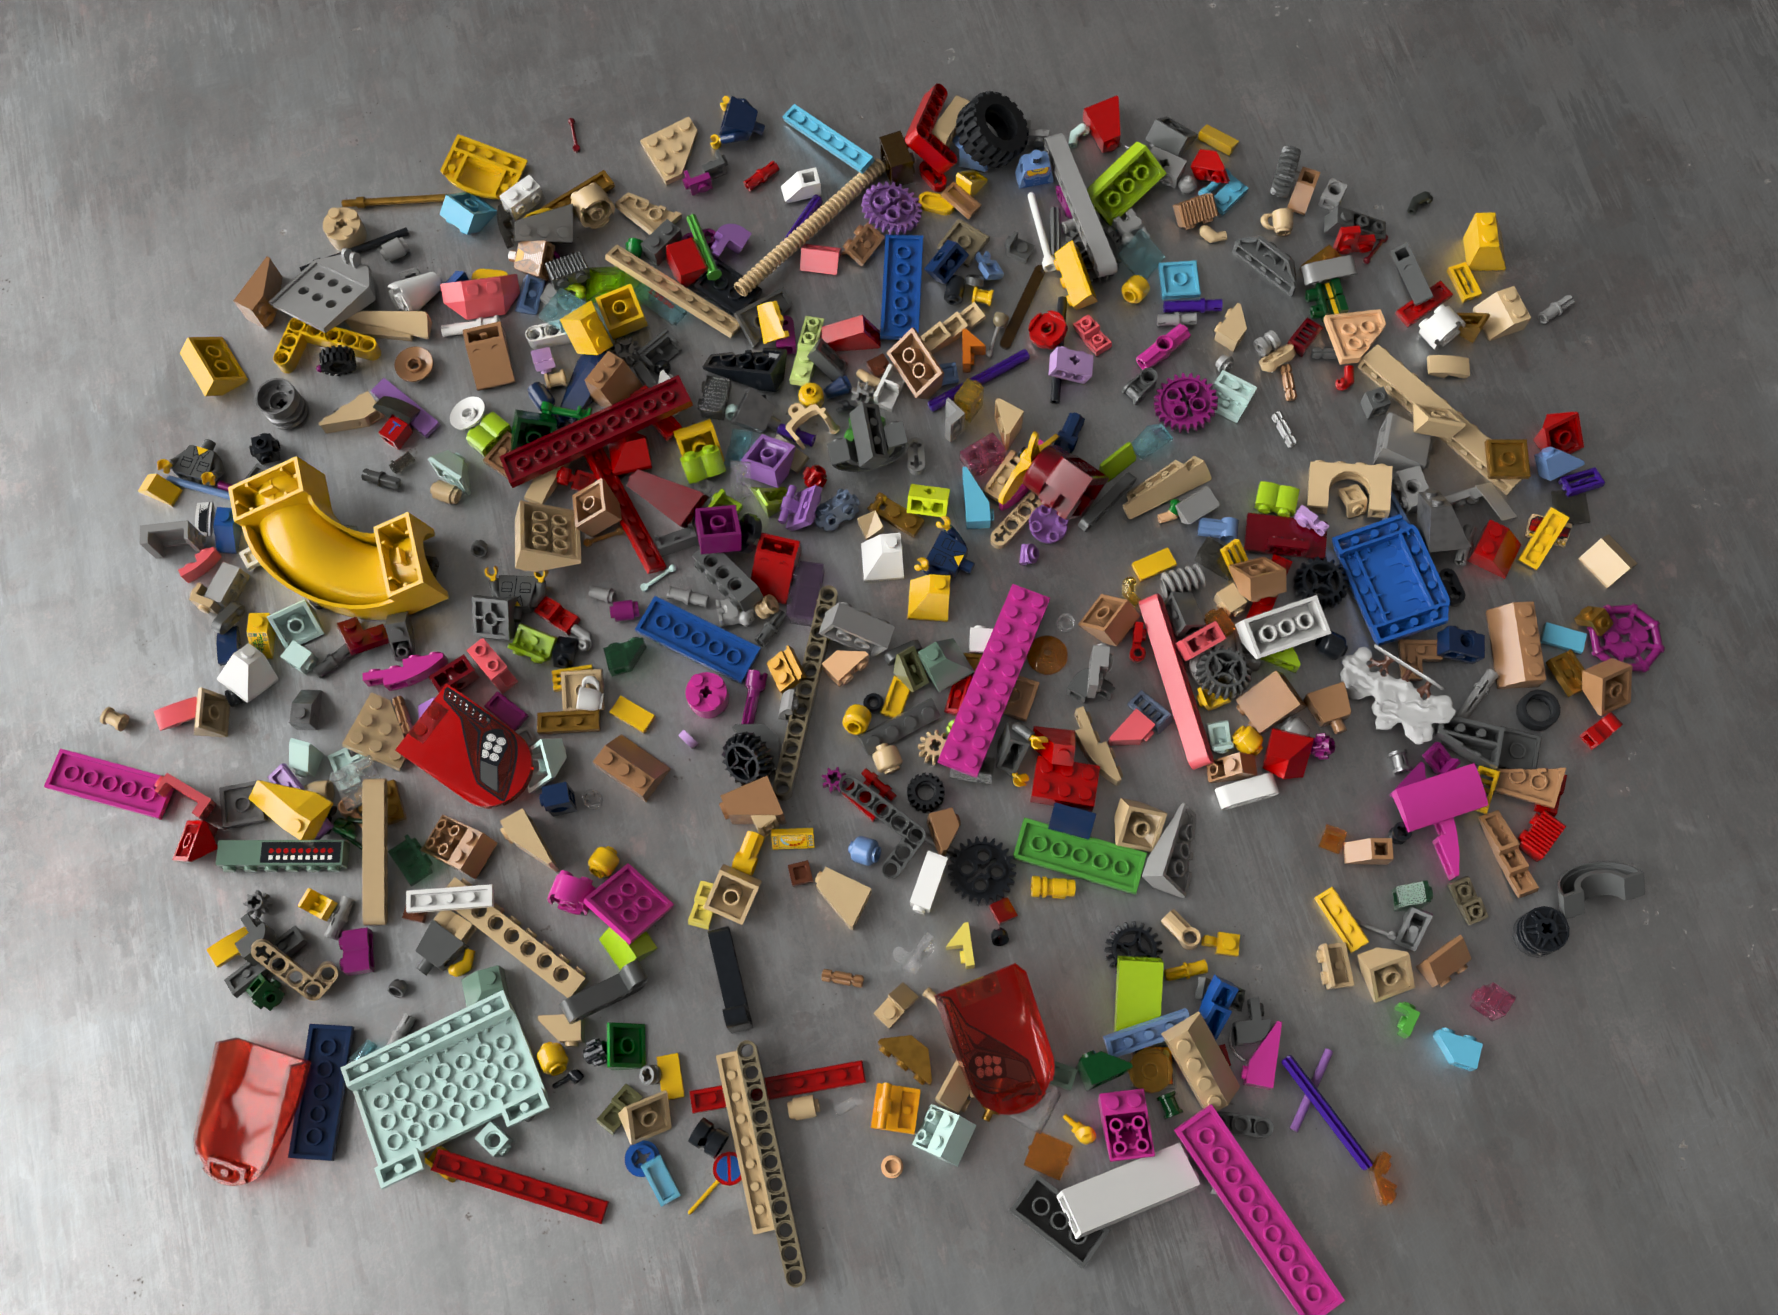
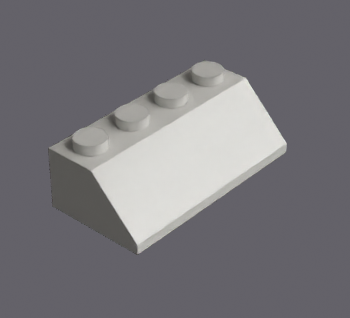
(1283, 627)

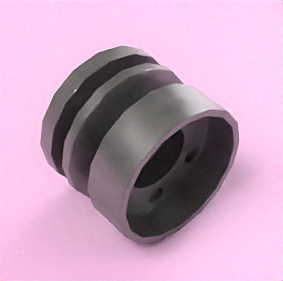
(281, 403)

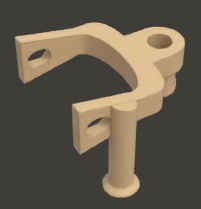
(800, 415)

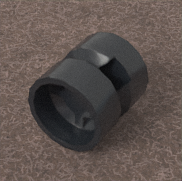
(709, 1138)

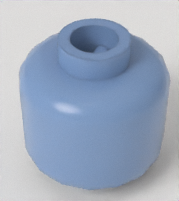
(864, 851)

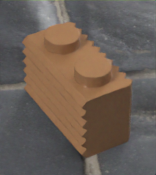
(1195, 210)

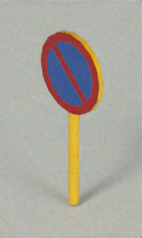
(726, 1172)

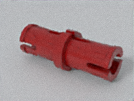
(761, 175)

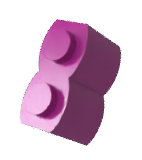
(357, 951)

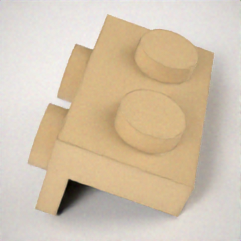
(1335, 966)

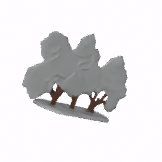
(1396, 698)

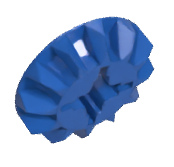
(631, 1156)

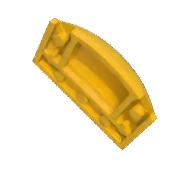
(481, 168)

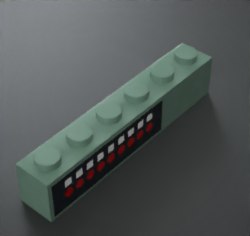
(282, 855)

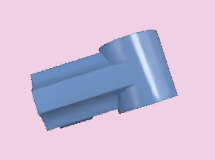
(1224, 529)

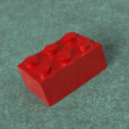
(1065, 784)

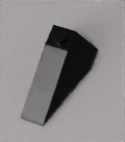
(757, 370)

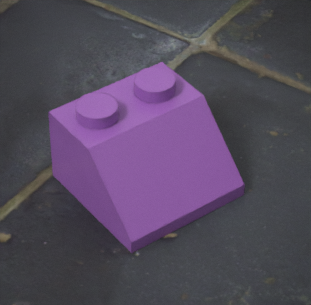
(770, 460)

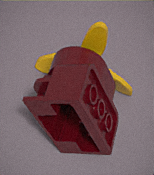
(1056, 477)

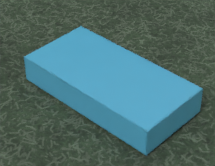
(1563, 638)
(660, 1180)

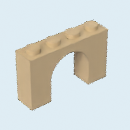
(1375, 478)

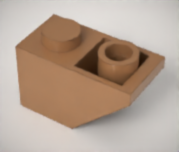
(1303, 190)
(1232, 768)
(1369, 851)

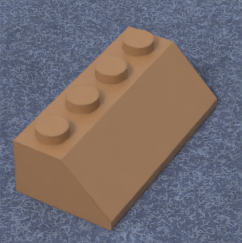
(1516, 645)

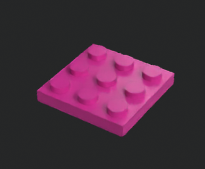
(628, 903)

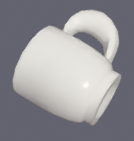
(589, 698)

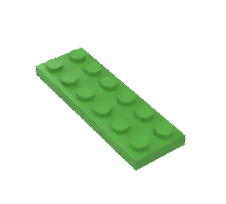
(1079, 857)

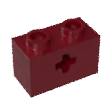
(456, 674)

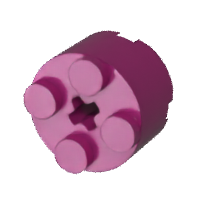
(715, 702)
(570, 892)

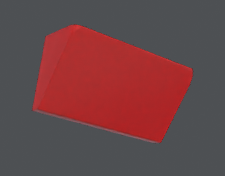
(957, 695)

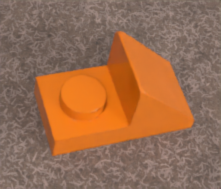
(970, 346)

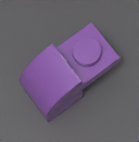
(729, 236)

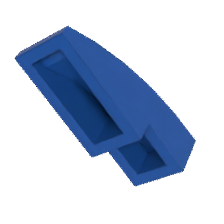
(1216, 1004)

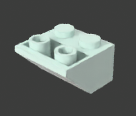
(944, 1135)

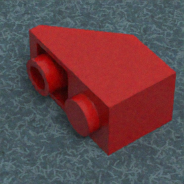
(1209, 167)

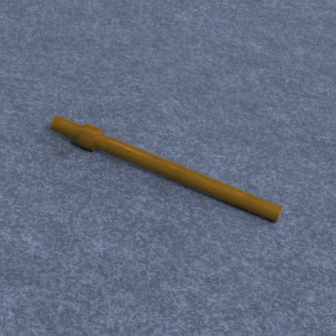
(362, 202)

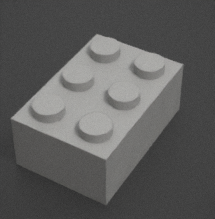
(856, 629)

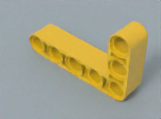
(307, 334)

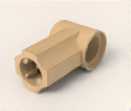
(1180, 928)

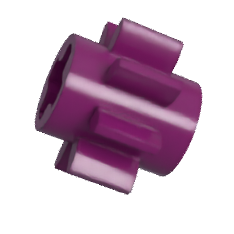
(1323, 746)
(830, 776)

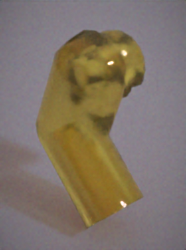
(1128, 591)

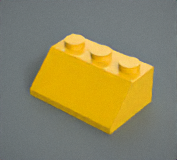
(1074, 276)
(212, 365)

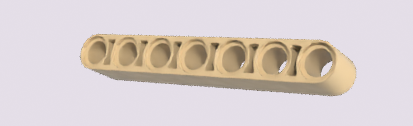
(374, 852)

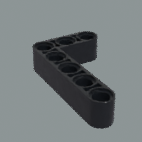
(736, 1010)

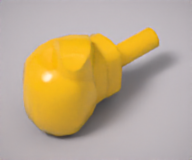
(1083, 1133)

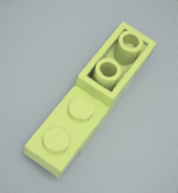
(803, 367)

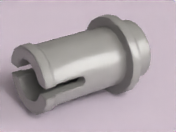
(607, 595)

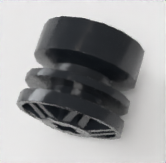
(1529, 936)

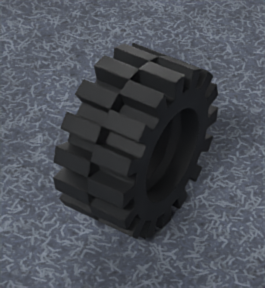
(337, 360)
(934, 783)

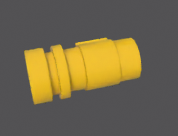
(1052, 887)

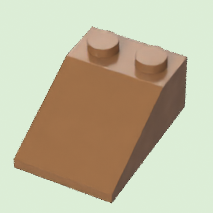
(257, 292)

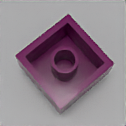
(718, 529)

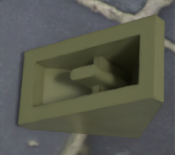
(910, 669)

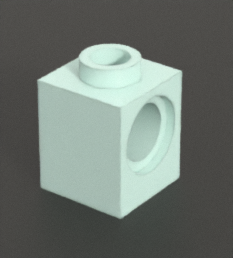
(299, 657)
(486, 1136)

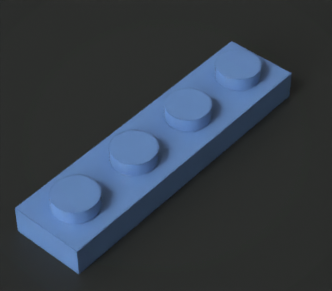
(1142, 1034)

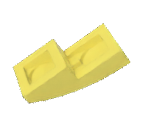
(700, 916)

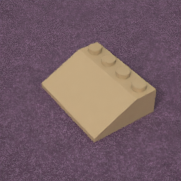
(545, 537)

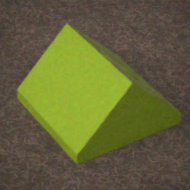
(622, 952)

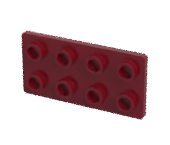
(1282, 537)

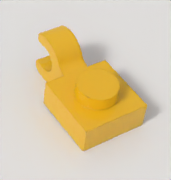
(1225, 943)

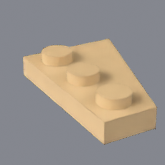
(645, 214)

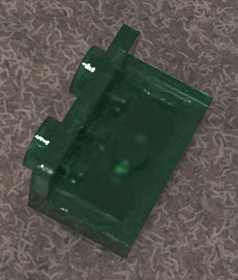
(411, 861)

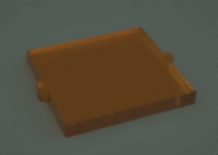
(1048, 1155)

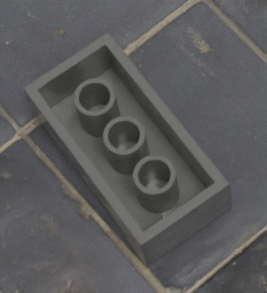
(1043, 1214)

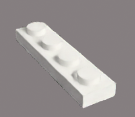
(450, 898)

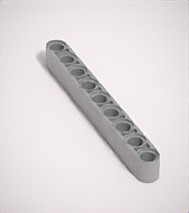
(1080, 205)

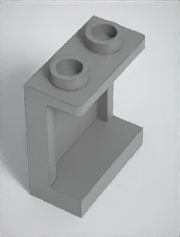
(157, 536)

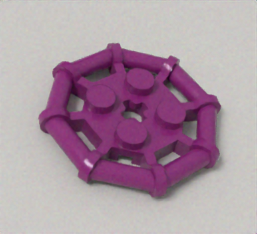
(1637, 635)

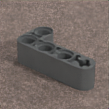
(606, 993)

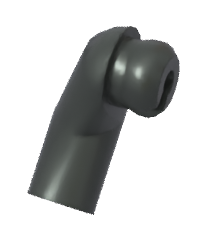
(1417, 200)

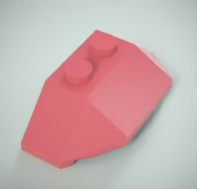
(481, 296)

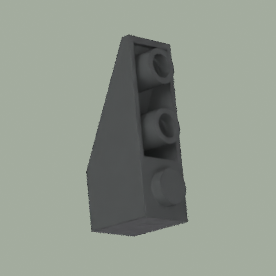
(1344, 217)
(1411, 274)

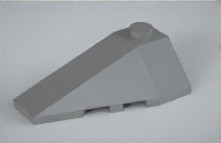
(1169, 860)

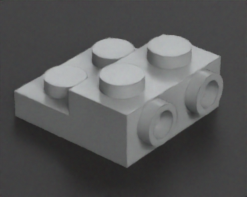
(1099, 666)

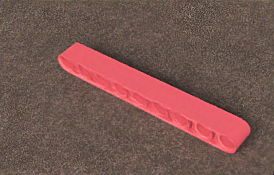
(1176, 682)

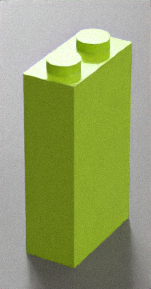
(1137, 990)

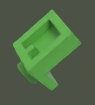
(1408, 1022)

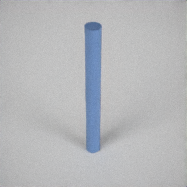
(199, 487)

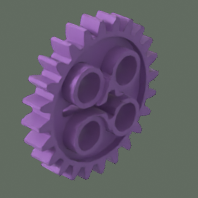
(891, 208)

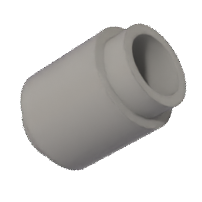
(394, 249)

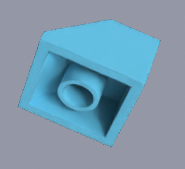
(467, 212)

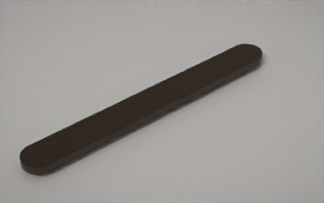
(1022, 307)

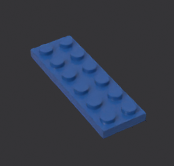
(901, 285)
(698, 639)

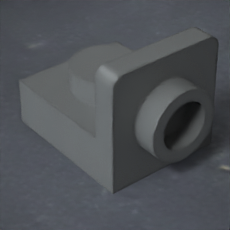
(717, 167)
(1018, 248)

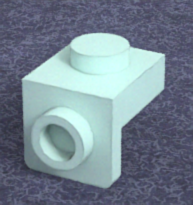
(1219, 736)

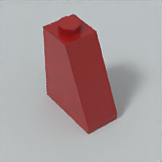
(1104, 123)
(851, 335)
(1060, 745)

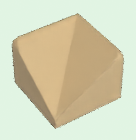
(870, 525)

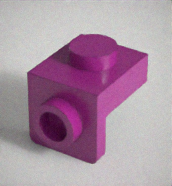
(697, 184)
(1439, 759)

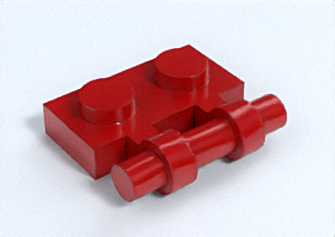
(865, 797)

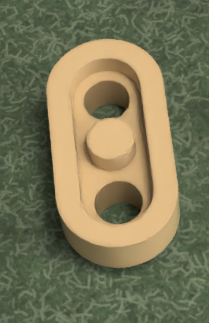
(1277, 357)

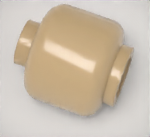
(887, 758)

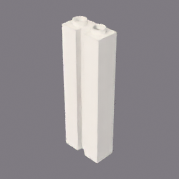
(1128, 1190)

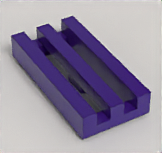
(1582, 485)

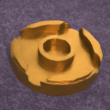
(1150, 1070)

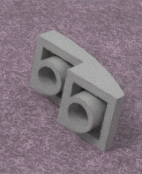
(788, 703)

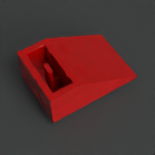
(775, 565)

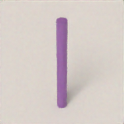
(1316, 1079)

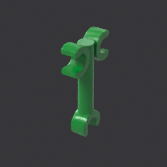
(548, 408)

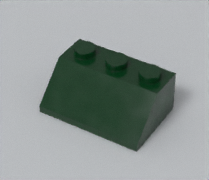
(1100, 1068)

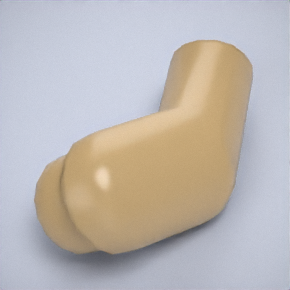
(1212, 236)

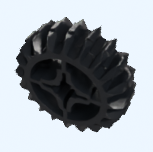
(1311, 570)
(747, 758)
(1124, 947)

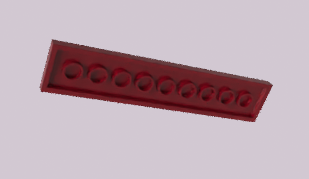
(595, 431)

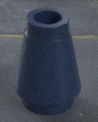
(838, 387)

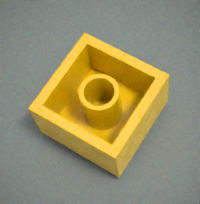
(621, 311)

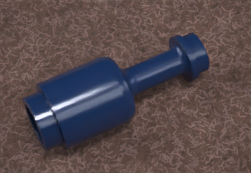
(539, 393)

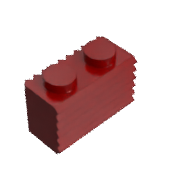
(1540, 835)

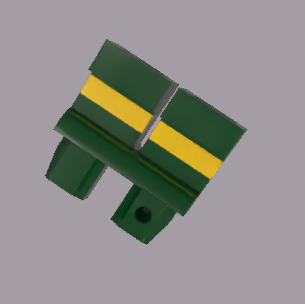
(1328, 298)

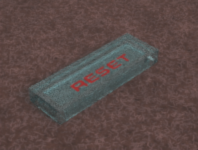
(659, 304)

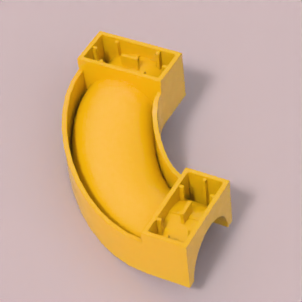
(311, 552)

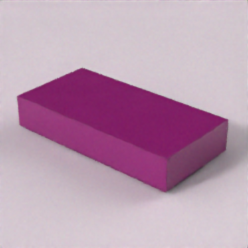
(506, 711)

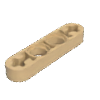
(1015, 516)

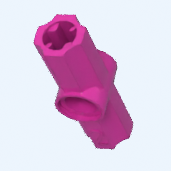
(1171, 341)

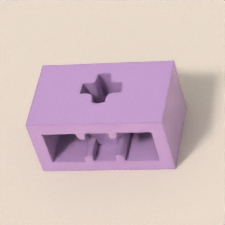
(1071, 365)

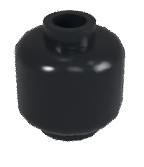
(1331, 645)

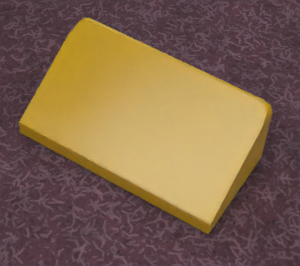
(1217, 139)

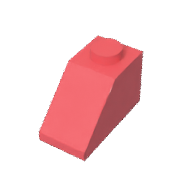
(1133, 730)

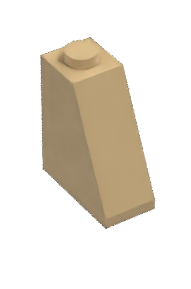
(843, 894)

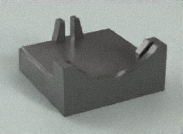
(493, 617)

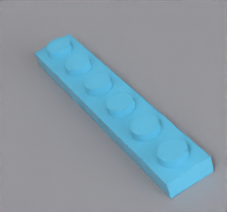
(828, 139)

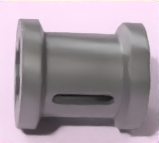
(1400, 761)

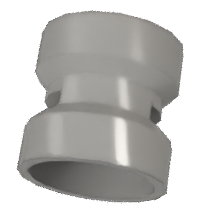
(1268, 342)

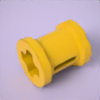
(982, 296)

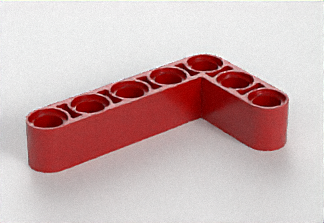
(919, 133)

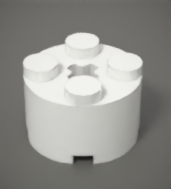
(1441, 327)

